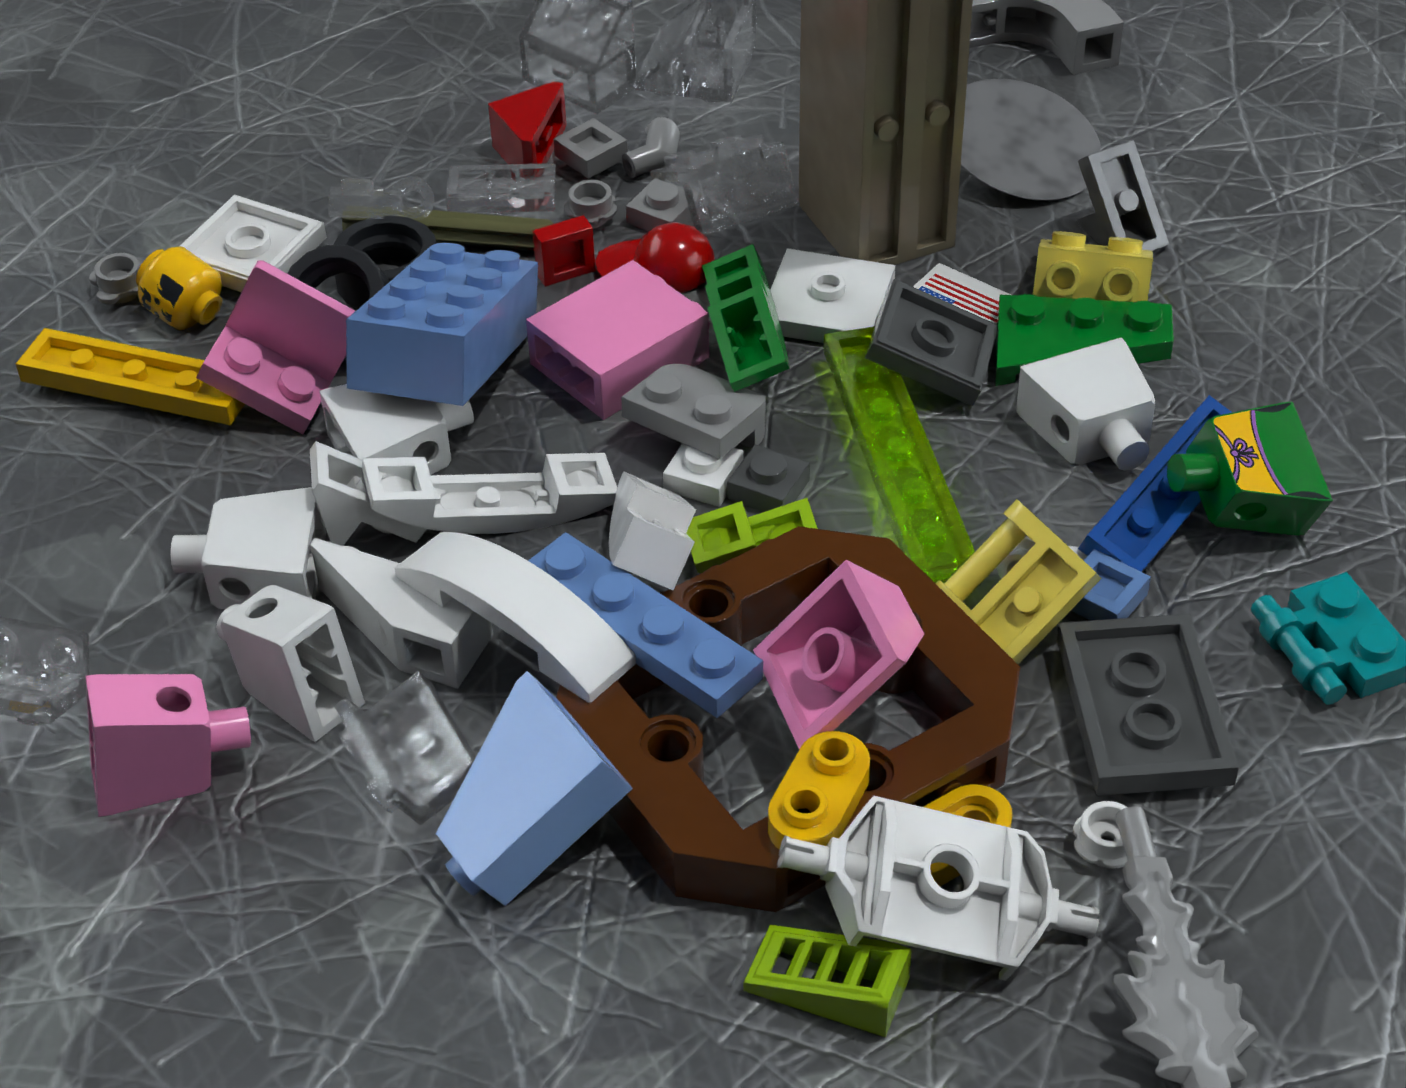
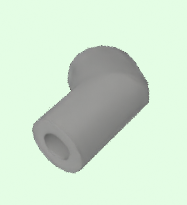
(661, 141)

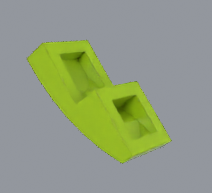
(730, 532)

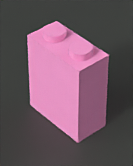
(616, 336)

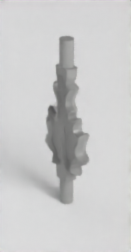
(1178, 1006)

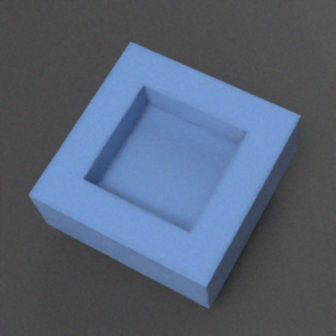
(1116, 593)

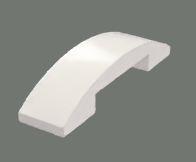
(490, 503)
(527, 603)

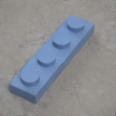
(658, 631)

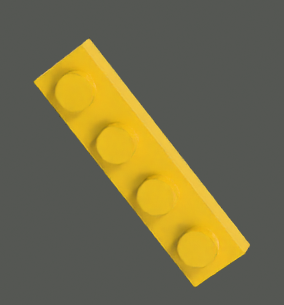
(124, 375)

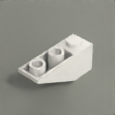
(399, 619)

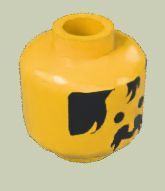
(179, 288)

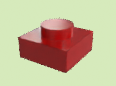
(564, 250)

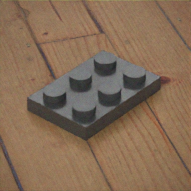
(1145, 705)

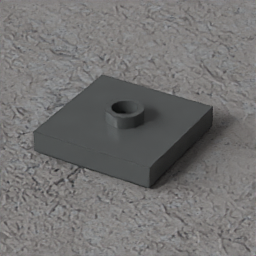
(932, 342)

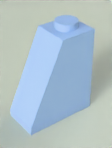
(526, 795)

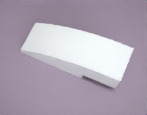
(650, 531)

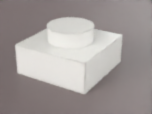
(700, 474)

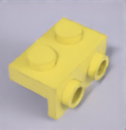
(1099, 272)

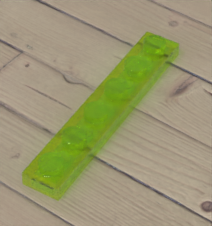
(898, 457)

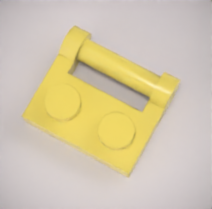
(1034, 591)

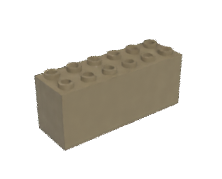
(883, 123)

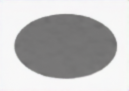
(1025, 139)

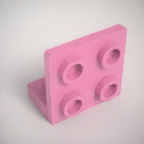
(279, 347)

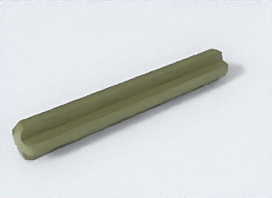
(478, 229)

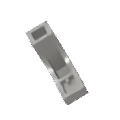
(1077, 31)

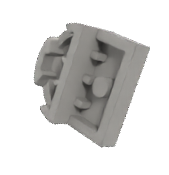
(697, 409)

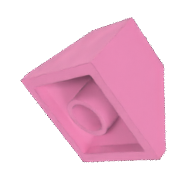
(837, 649)

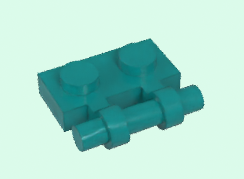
(1351, 637)

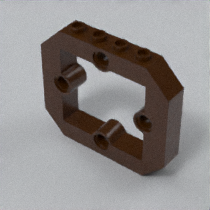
(681, 822)

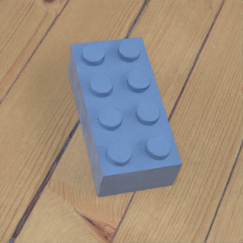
(441, 324)

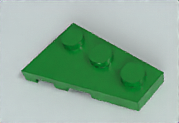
(1047, 327)

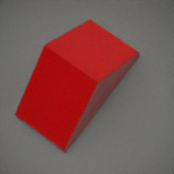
(528, 123)

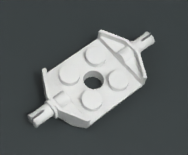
(886, 889)

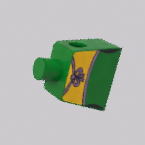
(1254, 471)

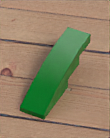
(745, 318)

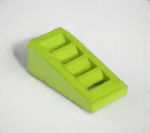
(843, 1002)

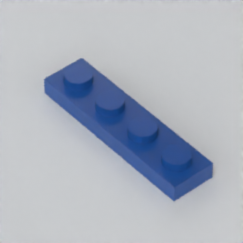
(1149, 508)

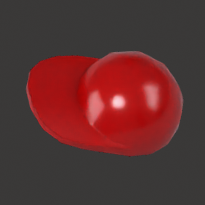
(667, 250)

